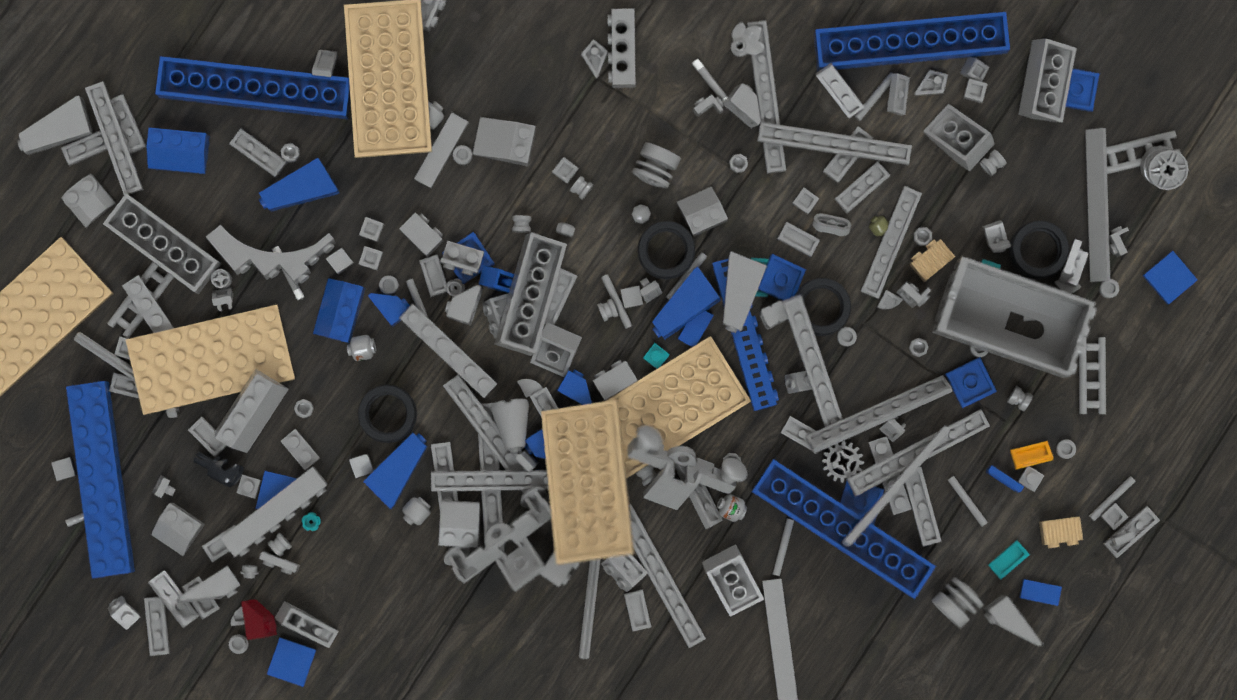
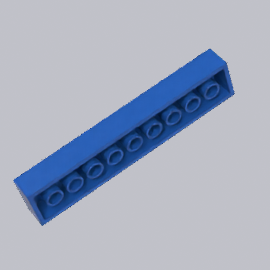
(912, 41)
(253, 87)
(100, 479)
(835, 521)

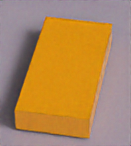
(1031, 455)

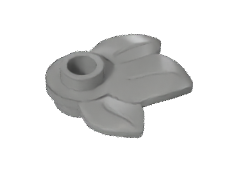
(749, 38)

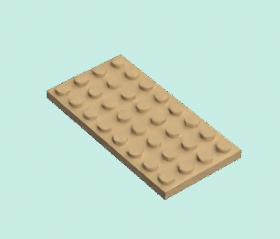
(387, 78)
(45, 308)
(208, 359)
(680, 399)
(587, 482)

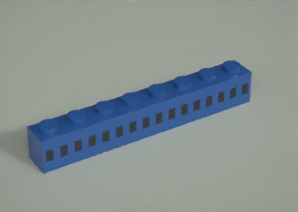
(749, 352)

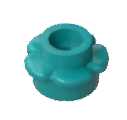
(316, 521)

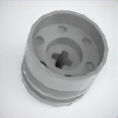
(1155, 162)
(656, 164)
(957, 602)

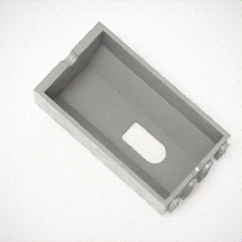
(979, 306)

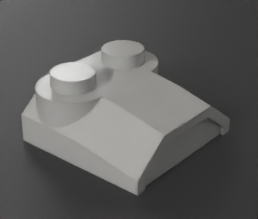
(88, 200)

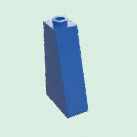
(299, 187)
(686, 304)
(394, 473)

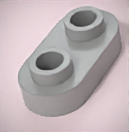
(831, 224)

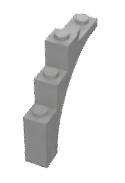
(294, 263)

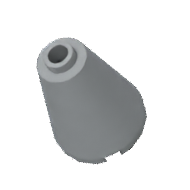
(512, 423)

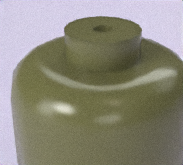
(879, 225)

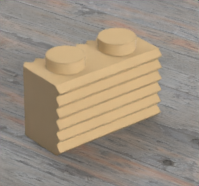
(931, 260)
(1061, 531)

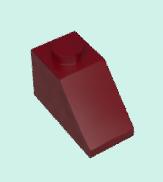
(258, 620)

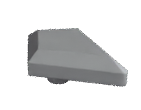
(594, 57)
(932, 83)

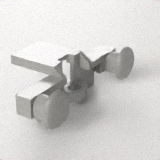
(672, 492)
(522, 563)

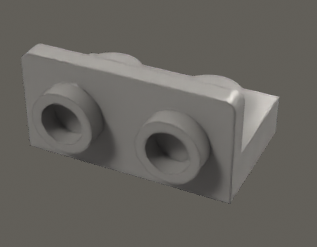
(429, 12)
(462, 257)
(1074, 264)
(911, 296)
(494, 309)
(624, 570)

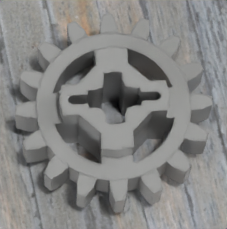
(839, 453)

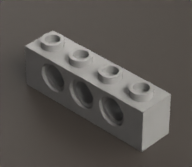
(626, 18)

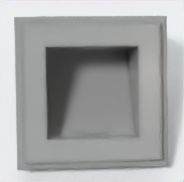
(974, 69)
(339, 261)
(361, 465)

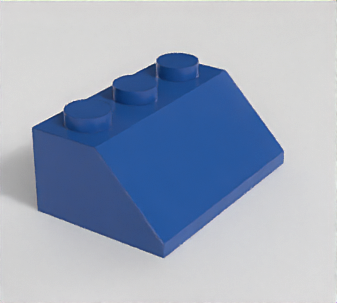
(177, 150)
(339, 310)

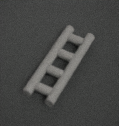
(1129, 147)
(127, 303)
(1101, 384)

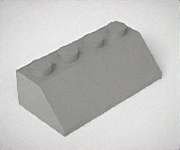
(1047, 80)
(250, 412)

